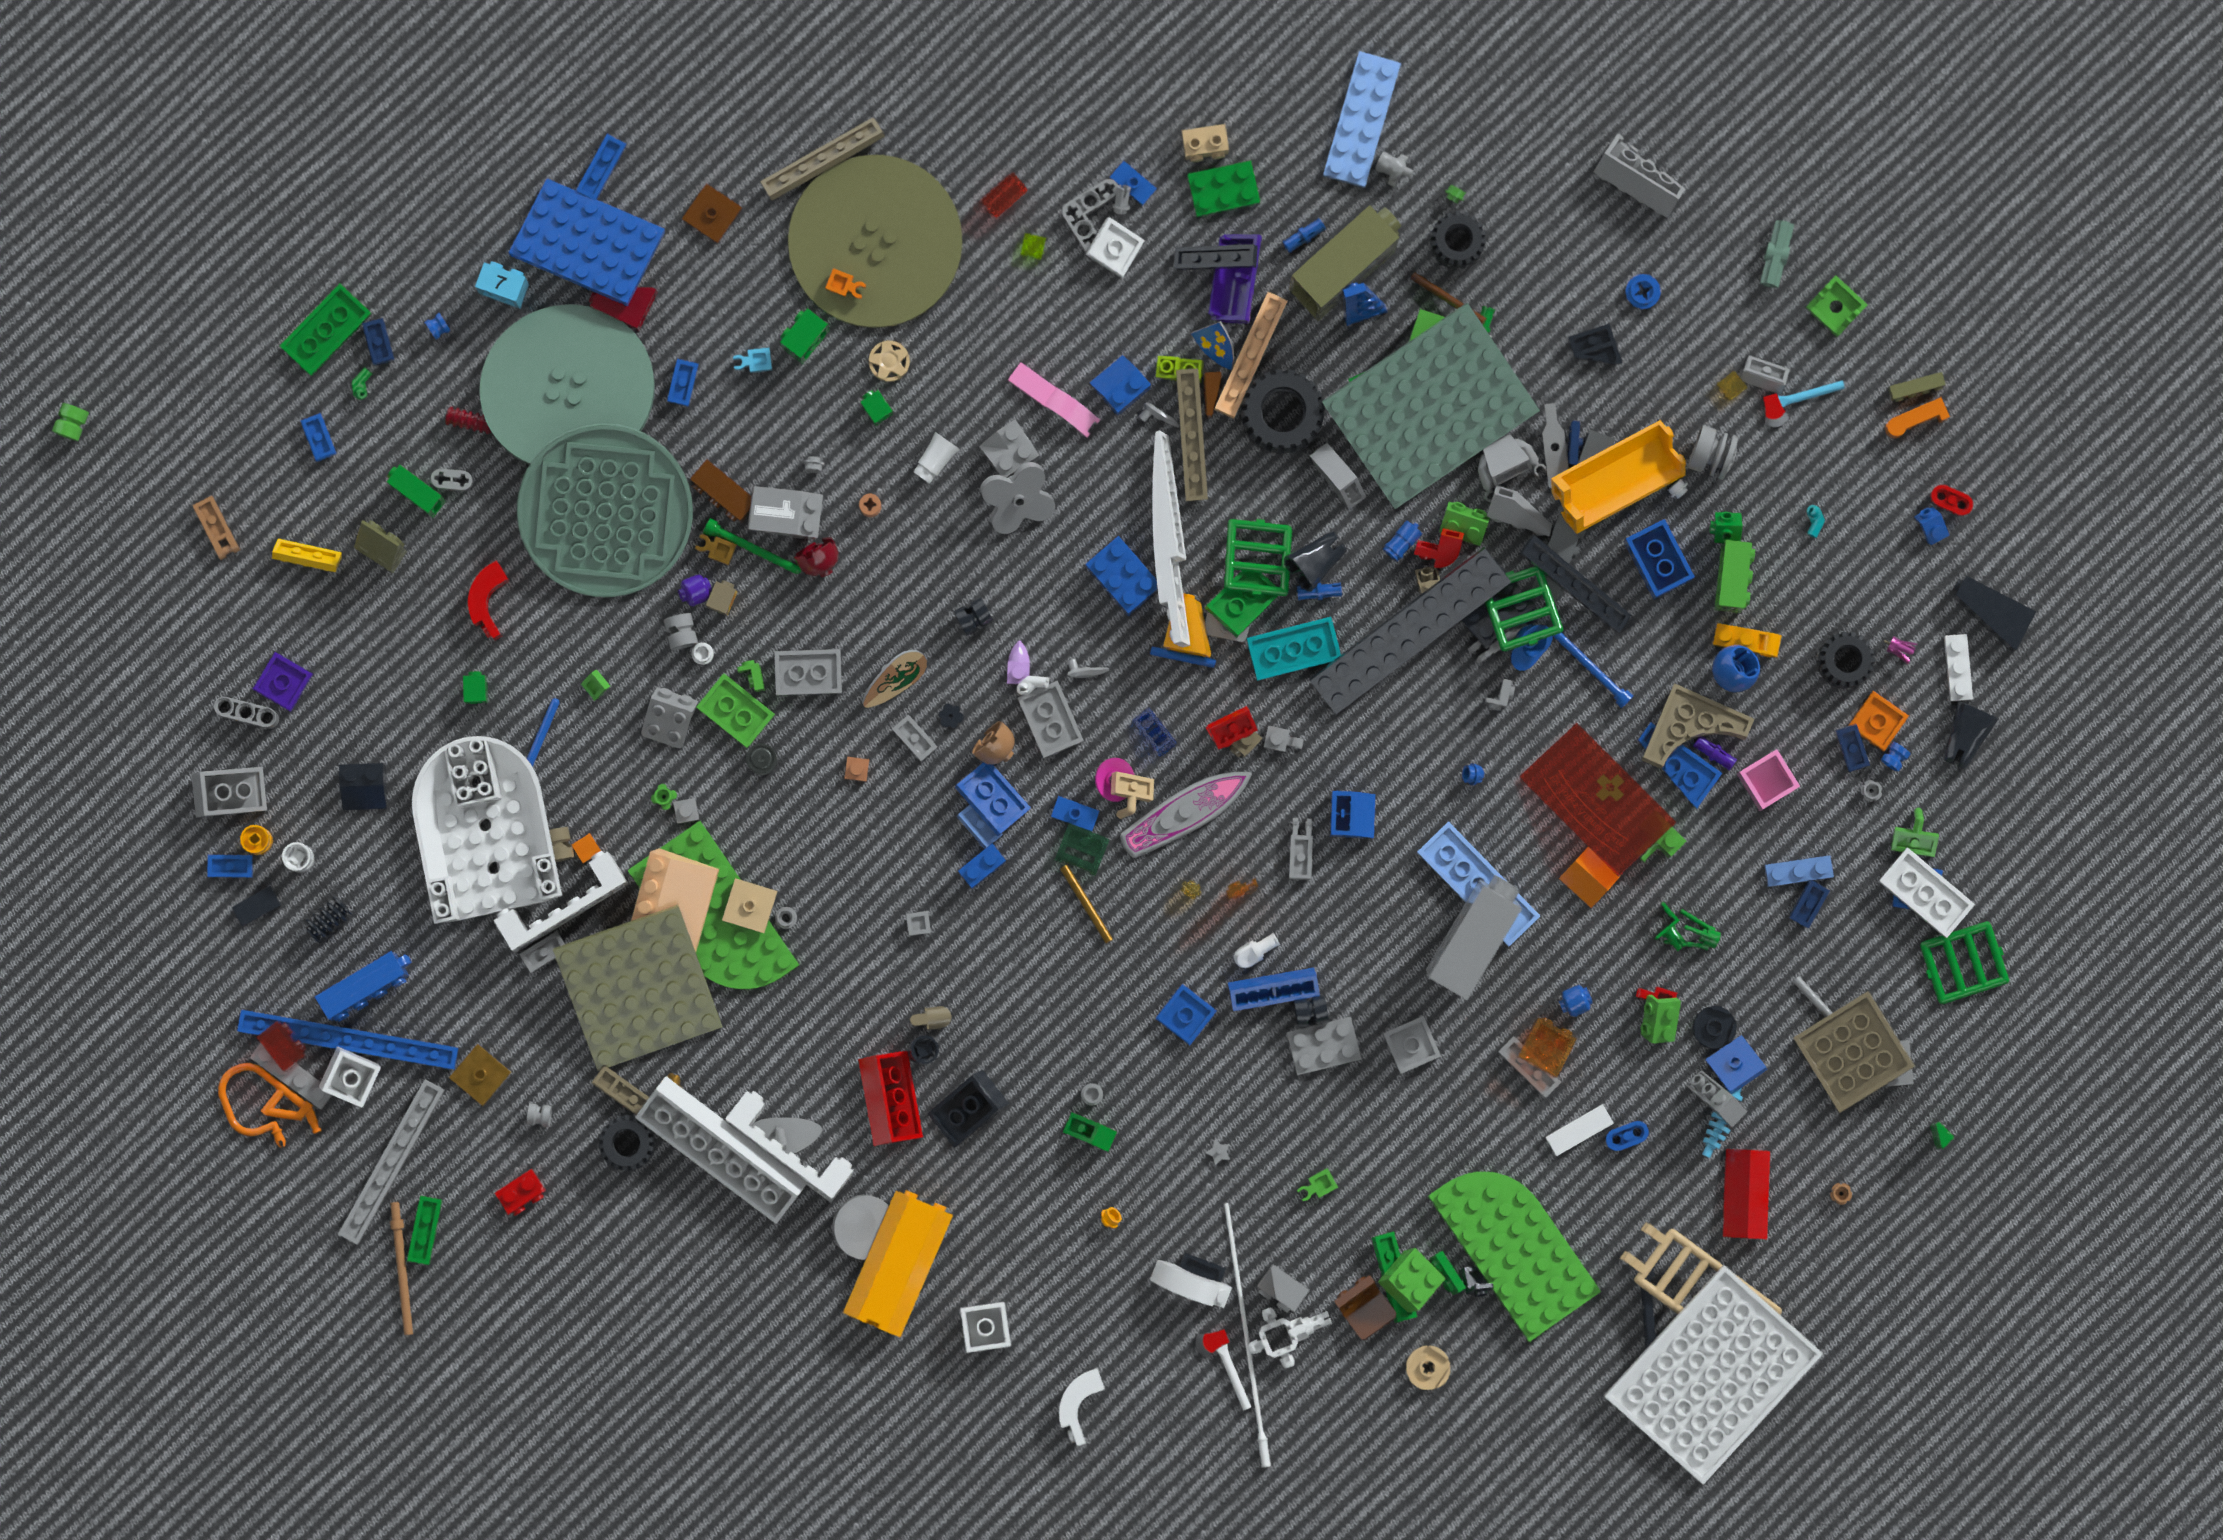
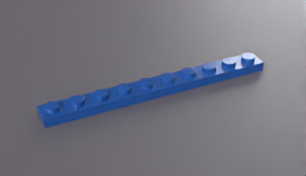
(354, 1040)

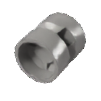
(680, 631)

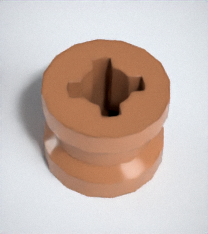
(867, 503)

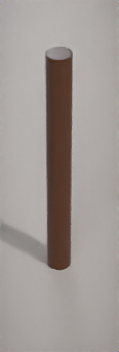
(1442, 294)

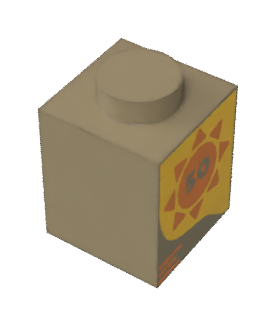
(722, 597)

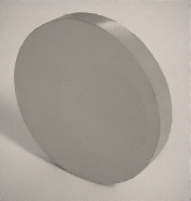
(858, 1224)

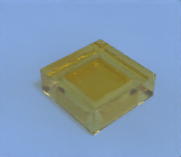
(1732, 386)

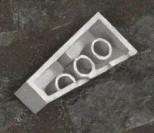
(1638, 177)

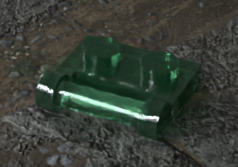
(1085, 842)

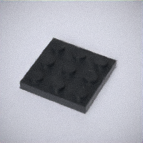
(1479, 622)

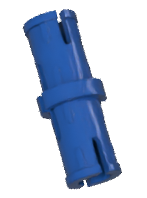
(1304, 235)
(1320, 591)

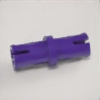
(1714, 752)

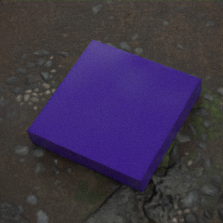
(283, 681)

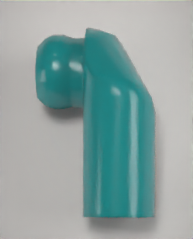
(1817, 520)

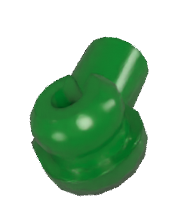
(358, 384)

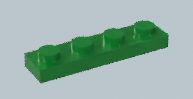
(1387, 1253)

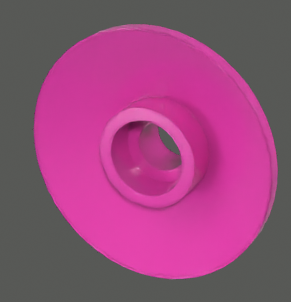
(1103, 775)

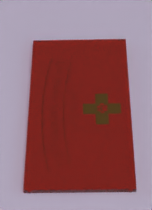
(1597, 799)

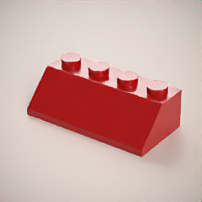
(890, 1098)

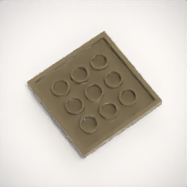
(1854, 1052)

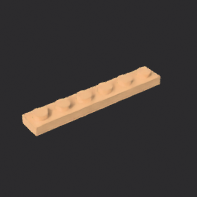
(1250, 355)

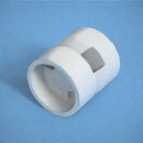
(298, 857)

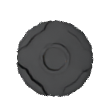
(1714, 1027)

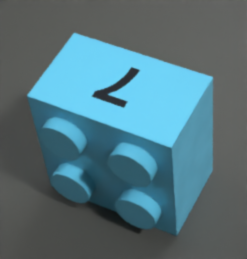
(502, 284)

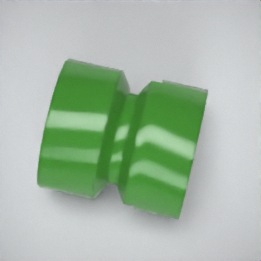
(70, 421)

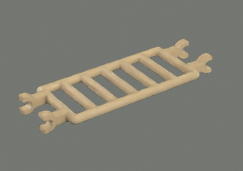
(1689, 1247)

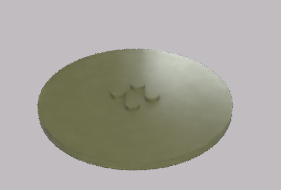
(886, 229)

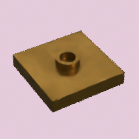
(480, 1075)

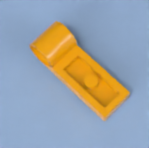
(1758, 641)

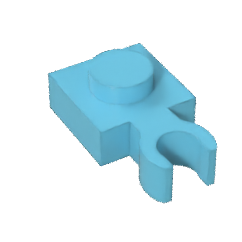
(757, 359)

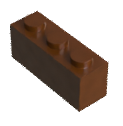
(722, 491)

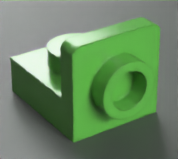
(755, 678)

